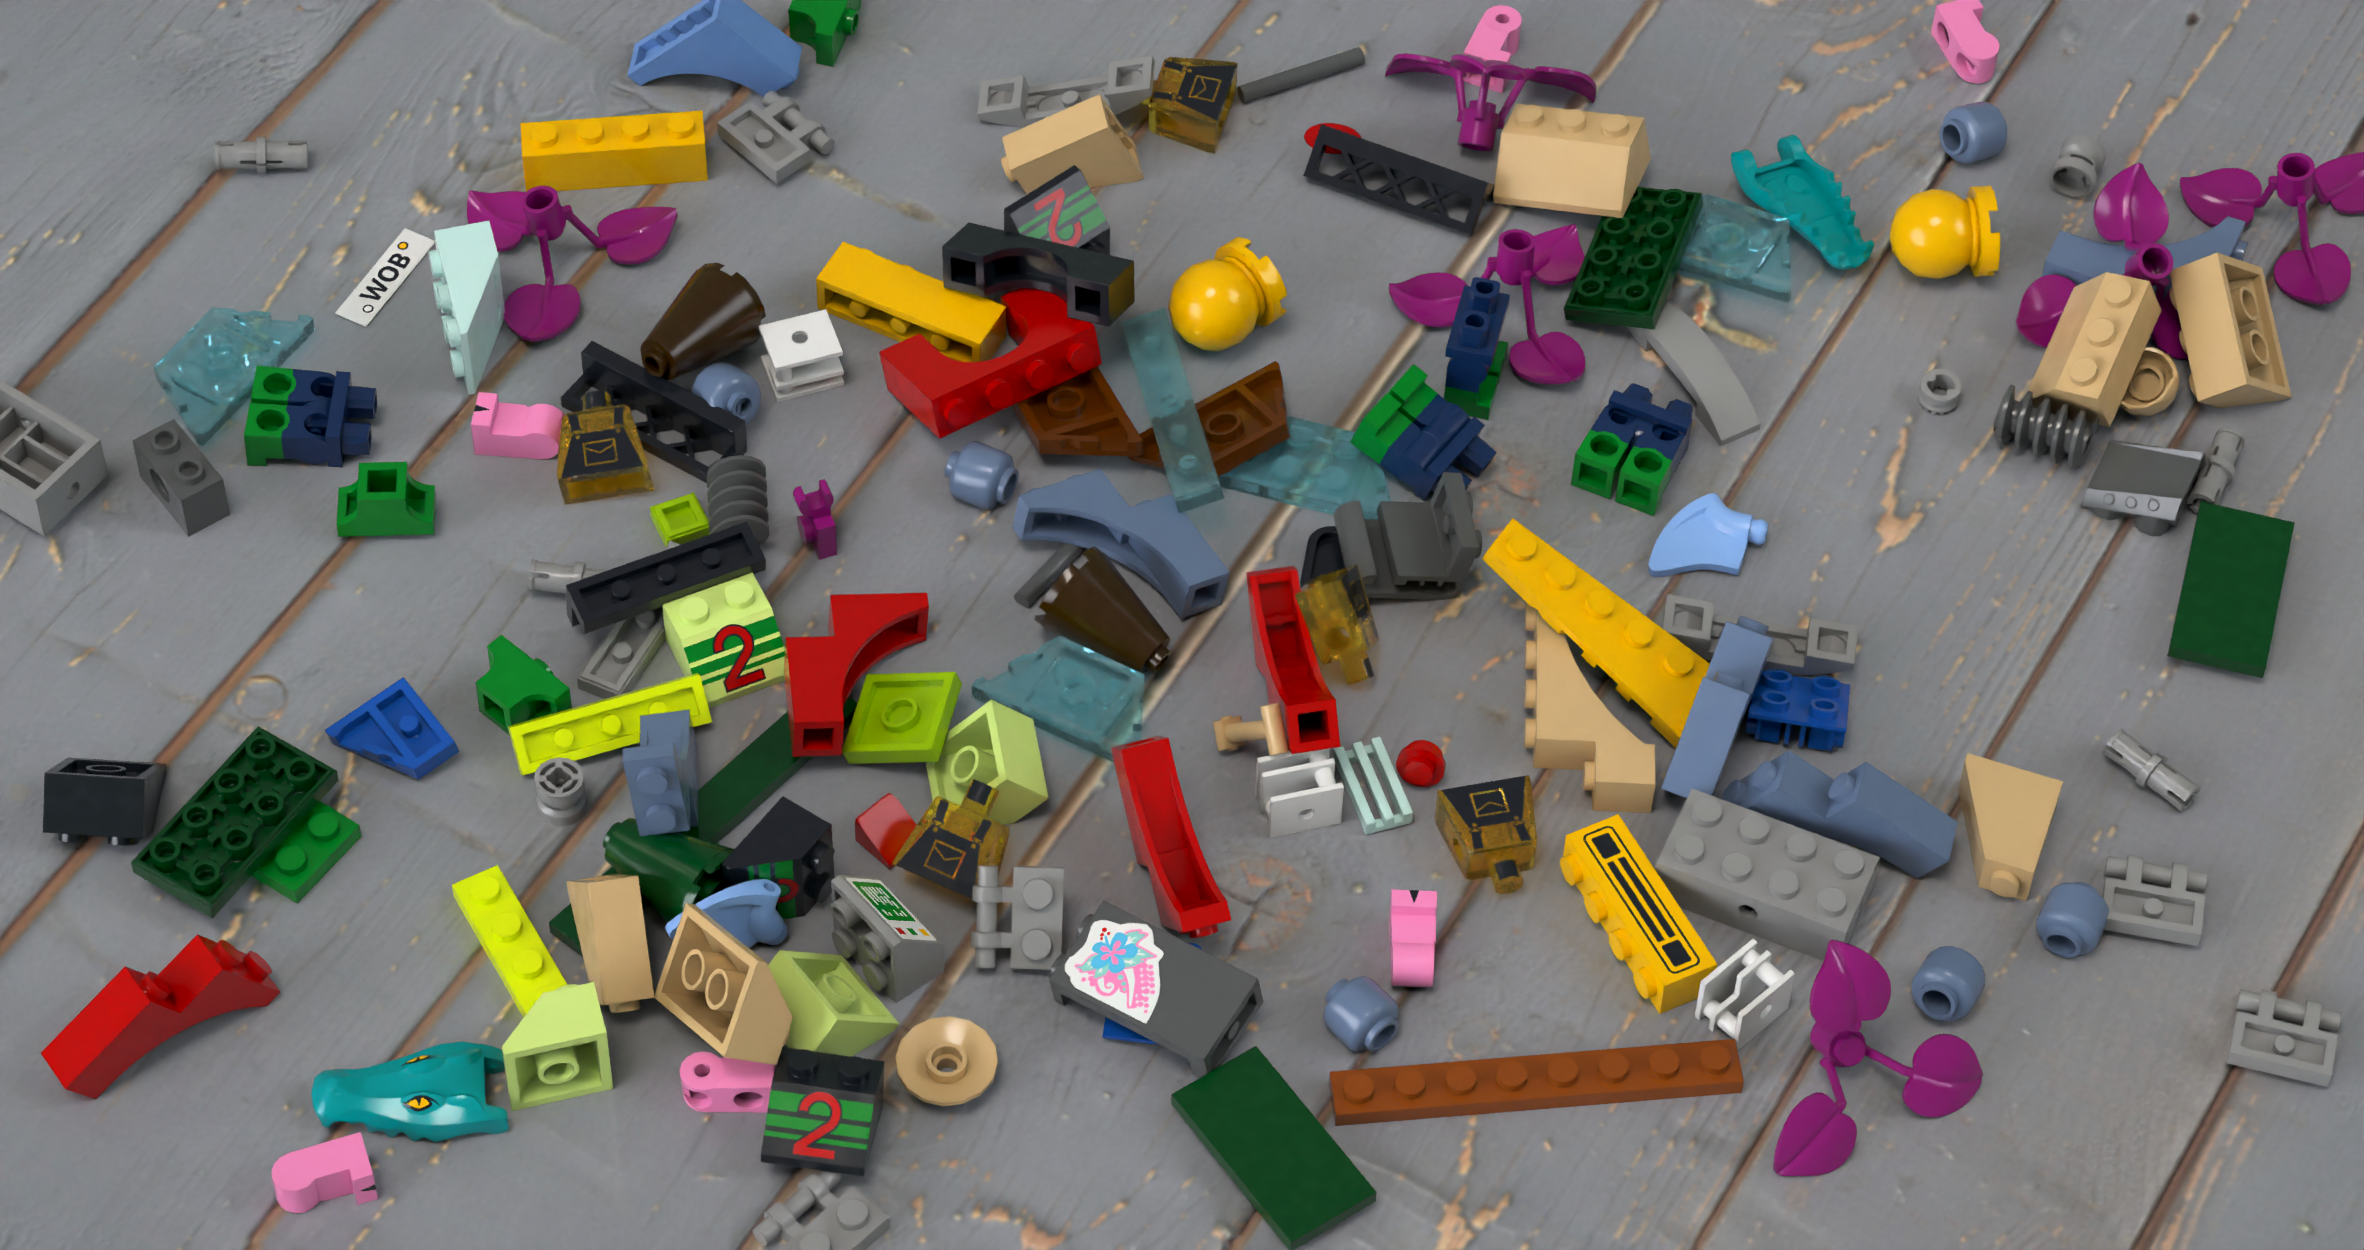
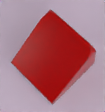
(884, 829)

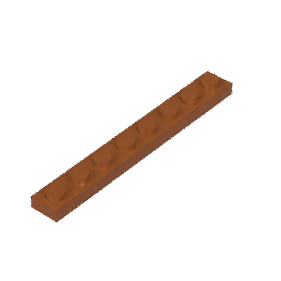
(1535, 1082)

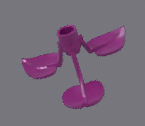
(1480, 120)
(2124, 211)
(1551, 259)
(2306, 274)
(546, 311)
(1844, 993)

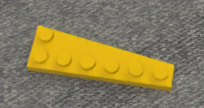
(1613, 634)

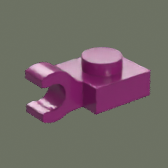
(816, 523)

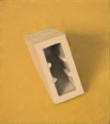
(1077, 136)
(2006, 822)
(613, 939)

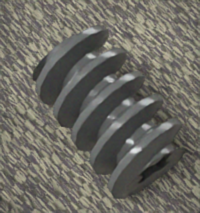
(2044, 428)
(738, 495)

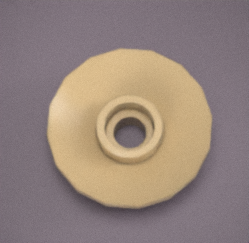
(944, 1044)

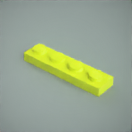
(604, 723)
(508, 937)

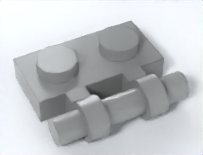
(764, 140)
(2154, 910)
(1036, 916)
(2284, 1047)
(843, 1222)

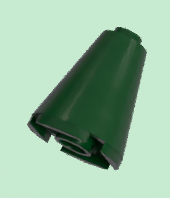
(669, 865)

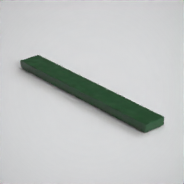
(728, 798)

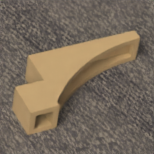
(1577, 729)

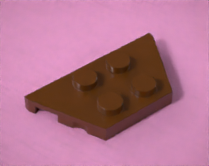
(1079, 419)
(1236, 421)

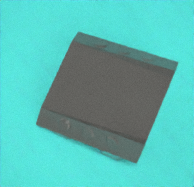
(2143, 485)

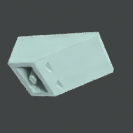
(470, 295)

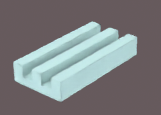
(1362, 755)

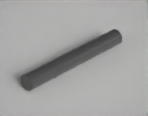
(1301, 75)
(1047, 574)

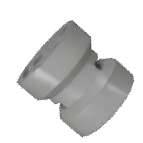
(2077, 166)
(560, 791)

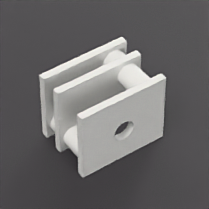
(804, 361)
(1281, 792)
(1745, 975)

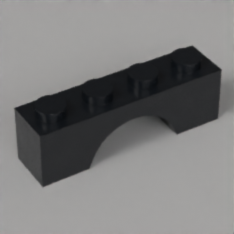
(995, 260)

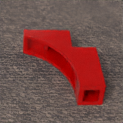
(1289, 661)
(826, 668)
(1166, 839)
(146, 1009)

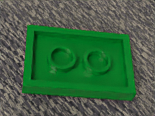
(309, 852)

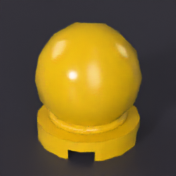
(1942, 233)
(1225, 297)

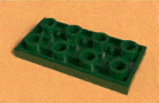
(1634, 260)
(2231, 589)
(234, 822)
(1273, 1148)

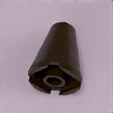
(703, 323)
(1104, 615)

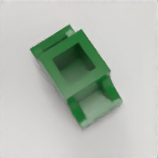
(823, 25)
(386, 503)
(518, 687)

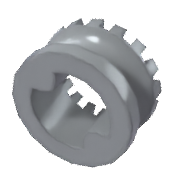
(1939, 403)

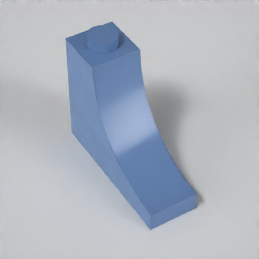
(719, 41)

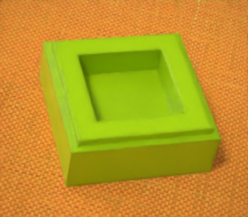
(680, 519)

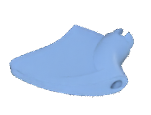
(1705, 538)
(745, 912)

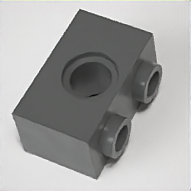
(181, 477)

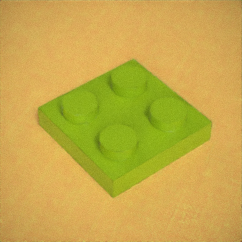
(902, 717)

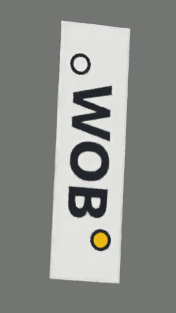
(385, 277)

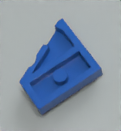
(395, 732)

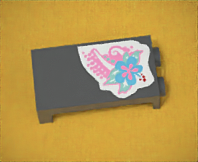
(1157, 986)

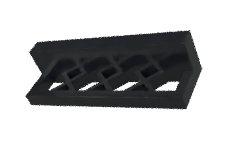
(1413, 166)
(665, 403)
(663, 578)

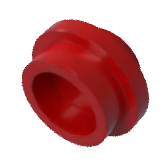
(1421, 763)

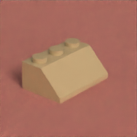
(1570, 160)
(2228, 332)
(2097, 346)
(723, 991)

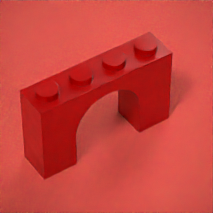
(959, 393)

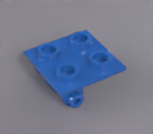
(1799, 701)

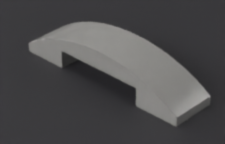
(1015, 104)
(1704, 373)
(1812, 651)

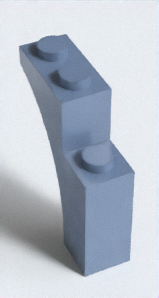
(2086, 259)
(1144, 537)
(1719, 708)
(664, 774)
(1855, 808)

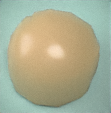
(2152, 384)

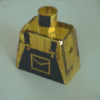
(1192, 101)
(601, 452)
(1336, 603)
(1490, 830)
(955, 840)

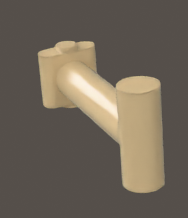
(1232, 732)

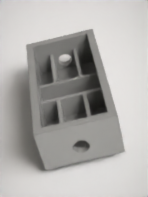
(44, 462)
(1794, 879)

